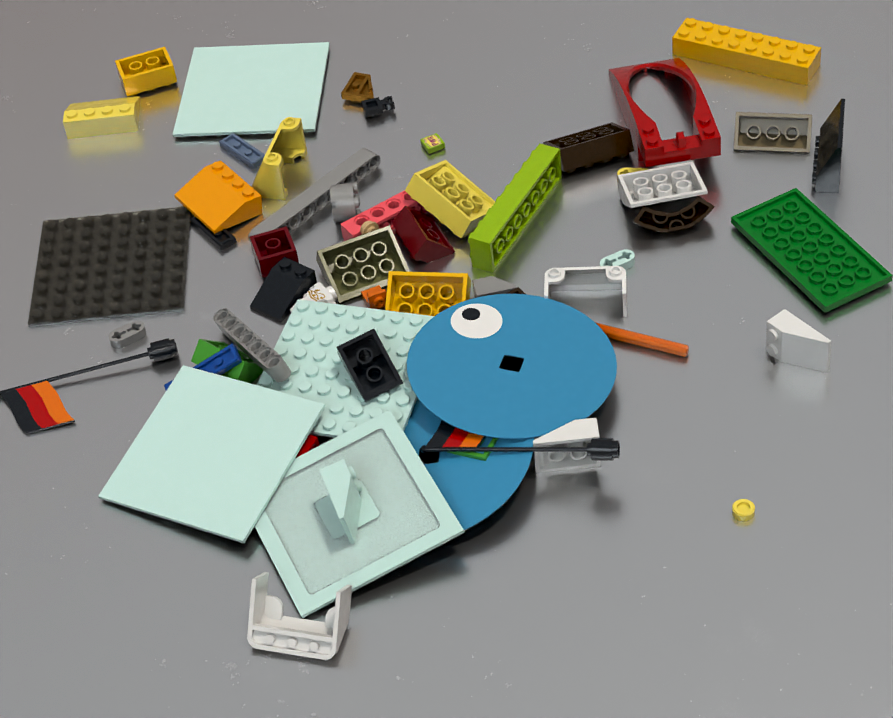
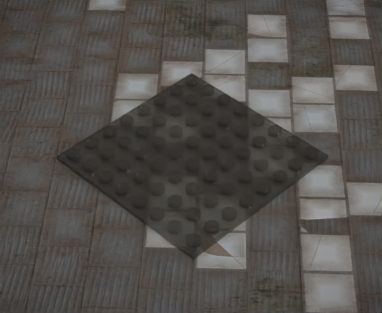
(111, 266)

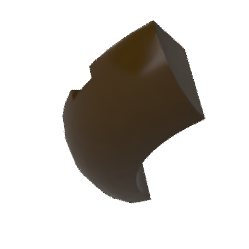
(675, 221)

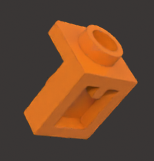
(374, 297)

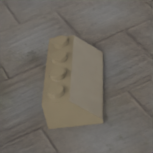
(773, 132)

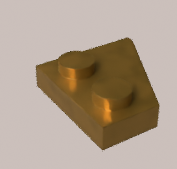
(358, 88)

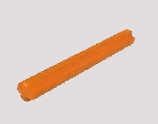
(645, 340)

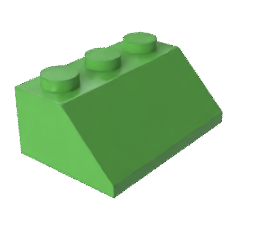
(245, 371)

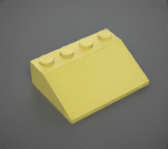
(102, 117)
(450, 197)

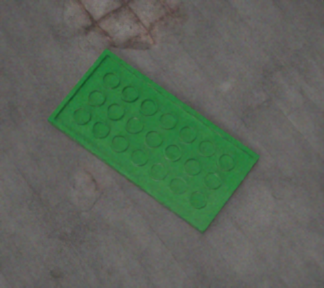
(811, 250)

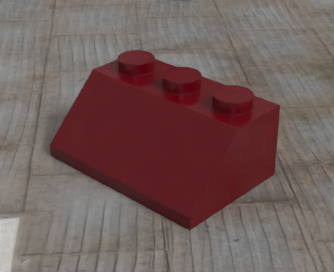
(421, 235)

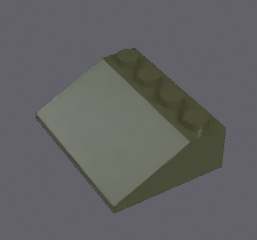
(361, 263)

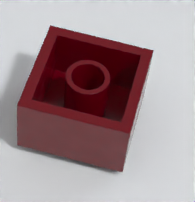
(271, 248)

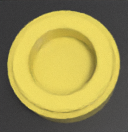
(743, 510)

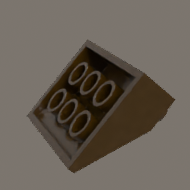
(592, 146)

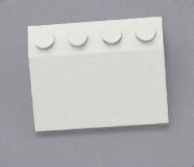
(660, 185)

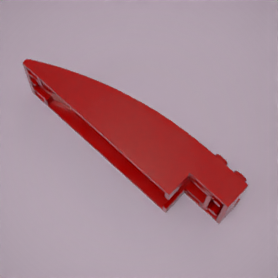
(644, 131)

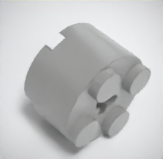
(344, 201)

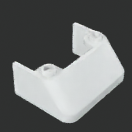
(587, 279)
(292, 635)

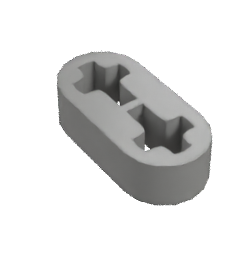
(127, 334)

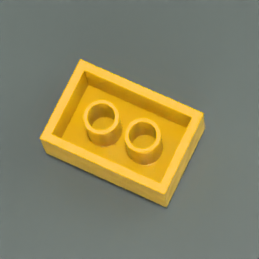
(146, 71)

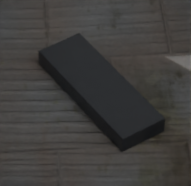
(221, 239)

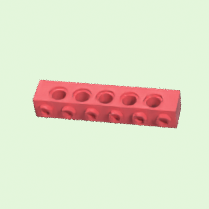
(382, 214)

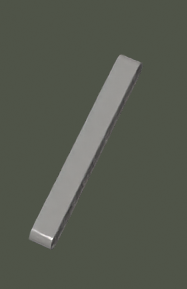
(318, 195)

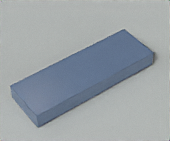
(242, 150)

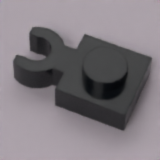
(376, 106)

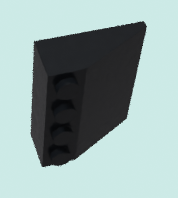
(829, 153)

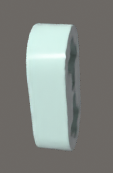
(623, 258)

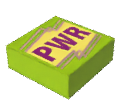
(432, 143)

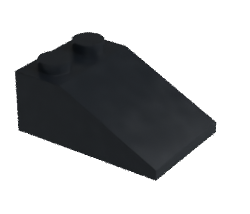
(283, 288)
(369, 365)

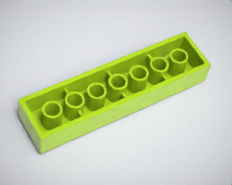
(515, 208)

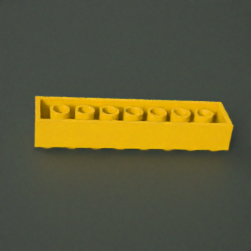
(746, 51)

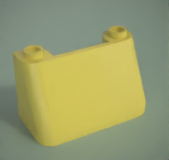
(284, 148)

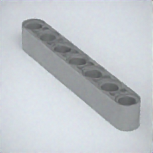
(252, 345)

